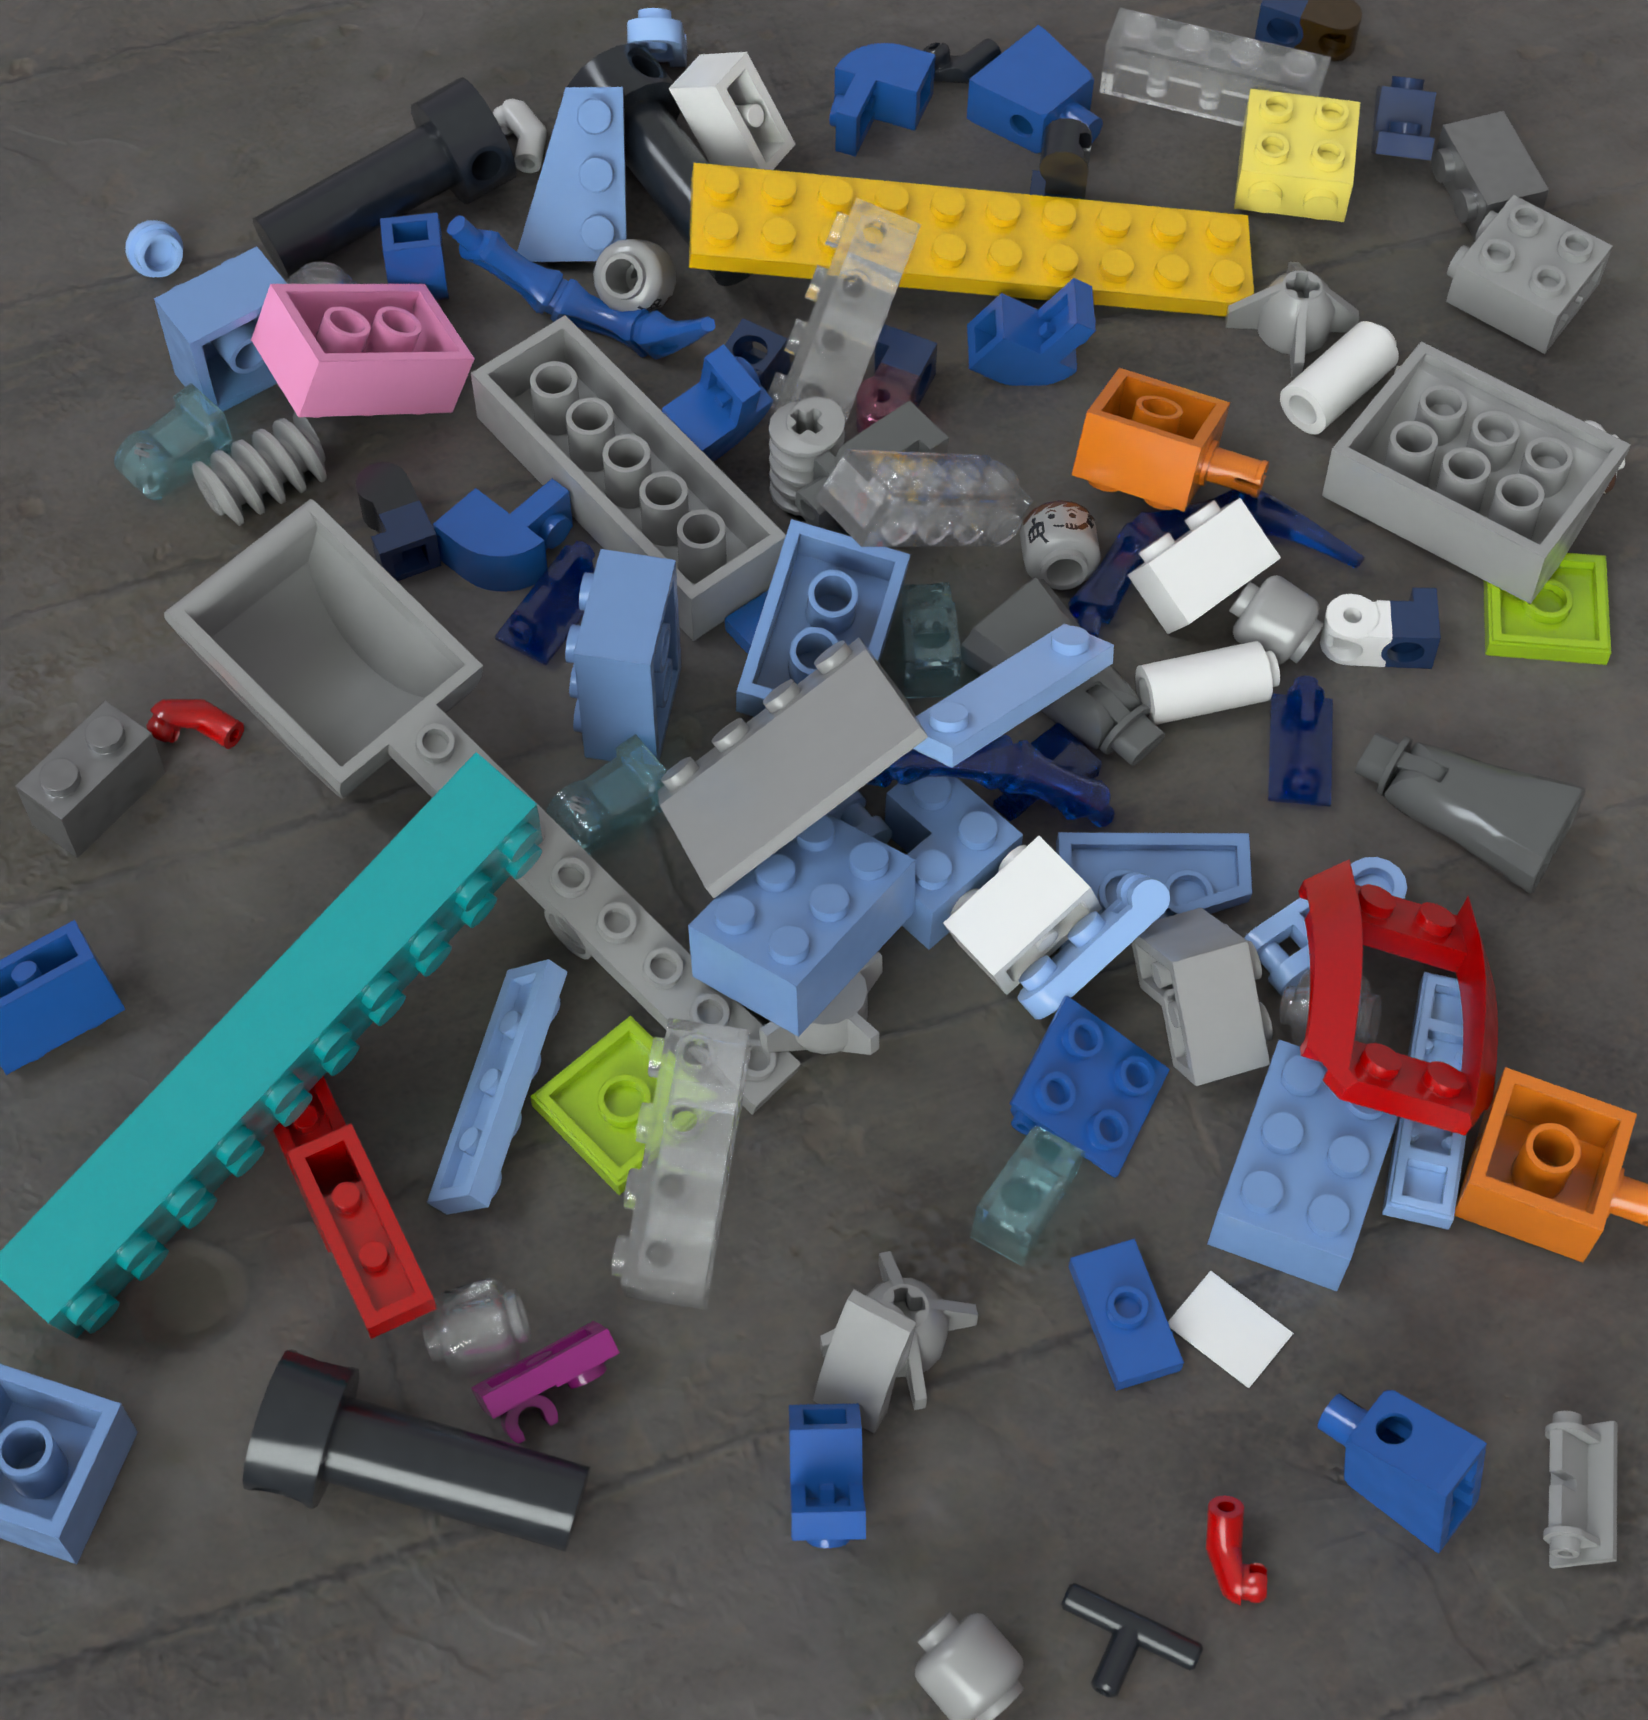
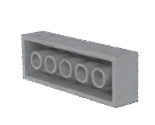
(628, 470)

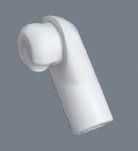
(531, 133)

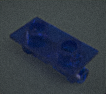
(550, 607)
(1301, 745)

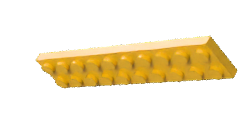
(978, 239)

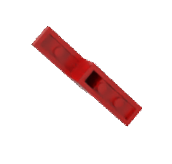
(354, 1215)

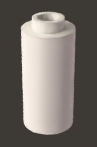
(1339, 377)
(1207, 682)

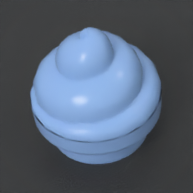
(154, 248)

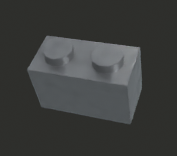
(1484, 167)
(91, 779)

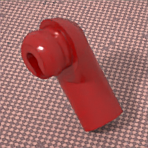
(195, 714)
(1224, 1551)

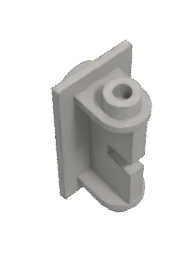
(1581, 1491)

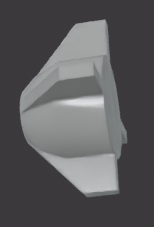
(1294, 314)
(839, 1026)
(933, 1320)

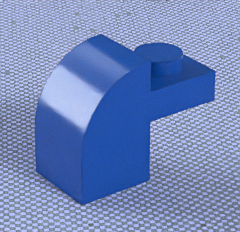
(879, 84)
(415, 252)
(1031, 344)
(722, 405)
(503, 548)
(826, 1474)

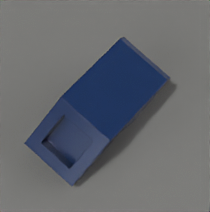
(1403, 119)

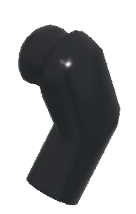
(962, 67)

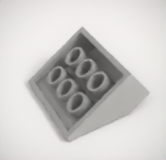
(1473, 470)
(787, 764)

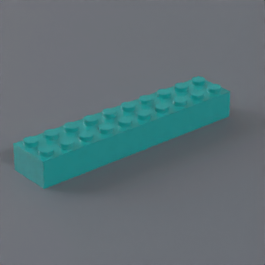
(272, 1050)

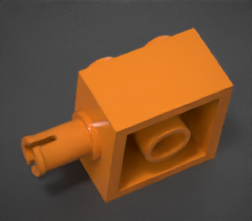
(1160, 443)
(1550, 1167)

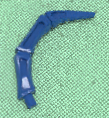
(550, 293)

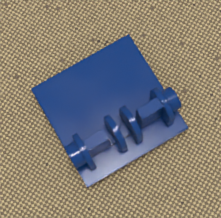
(1088, 1087)

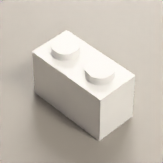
(732, 112)
(1203, 565)
(1020, 912)

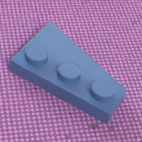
(581, 182)
(1196, 868)

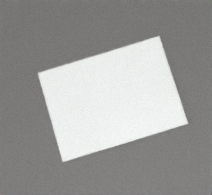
(1229, 1329)

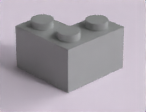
(1207, 994)

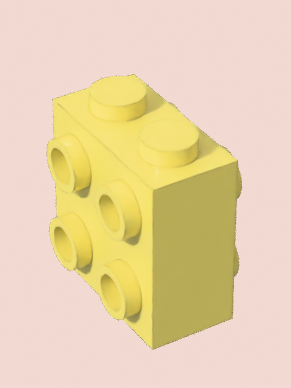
(1297, 155)

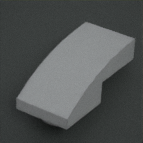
(865, 1357)

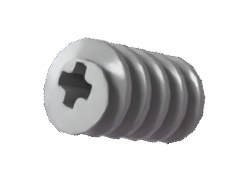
(797, 437)
(261, 468)

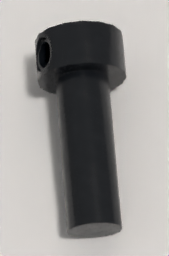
(654, 142)
(452, 147)
(321, 1434)

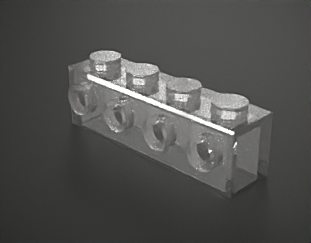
(1201, 67)
(848, 306)
(924, 499)
(685, 1163)

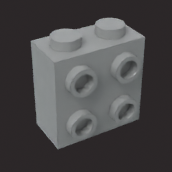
(1527, 273)

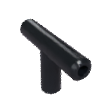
(1129, 1633)

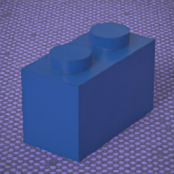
(51, 996)

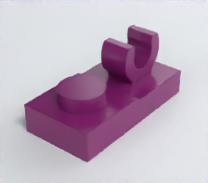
(570, 1360)

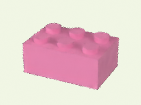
(361, 349)

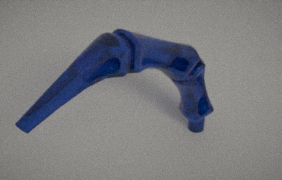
(1104, 591)
(1017, 770)

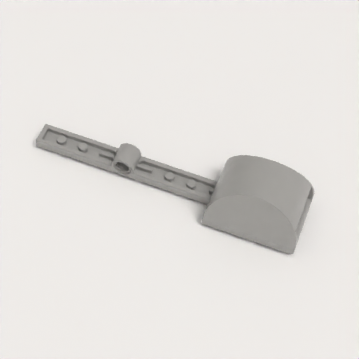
(365, 676)

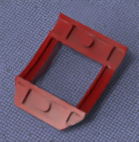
(1372, 1074)

